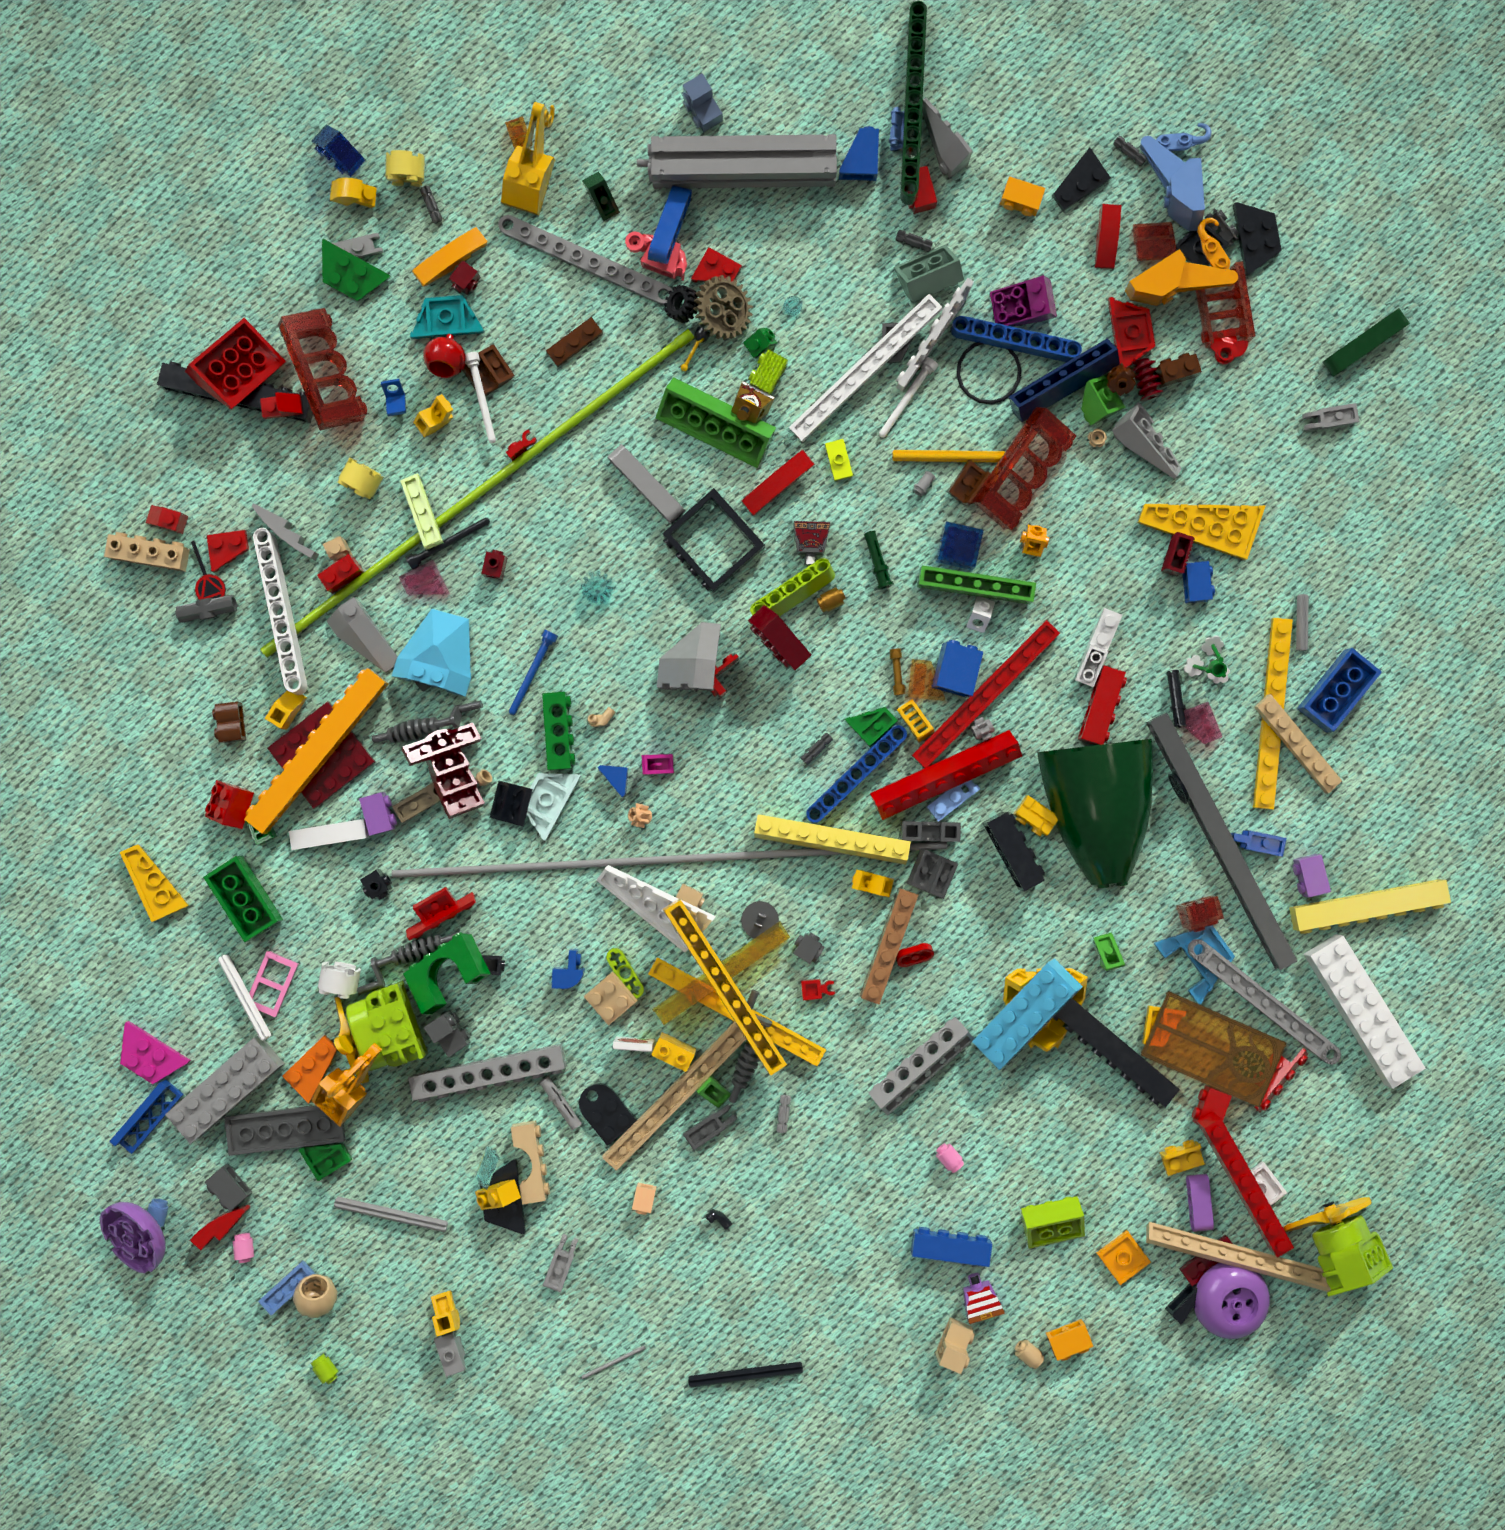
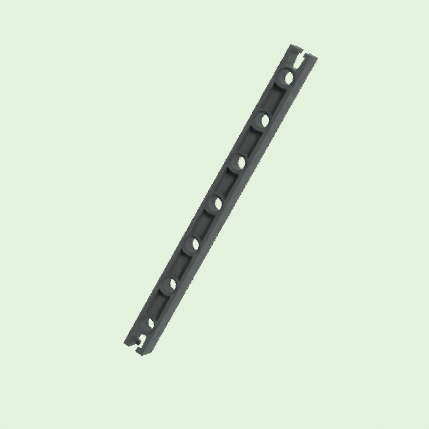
(1222, 842)

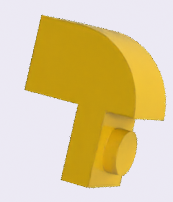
(352, 190)
(434, 417)
(872, 883)
(447, 1316)

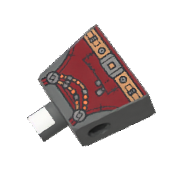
(811, 539)

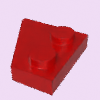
(714, 265)
(226, 547)

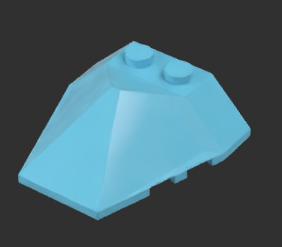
(438, 654)

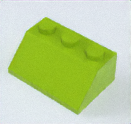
(1053, 1222)

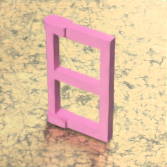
(259, 979)

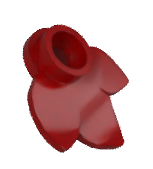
(1229, 346)

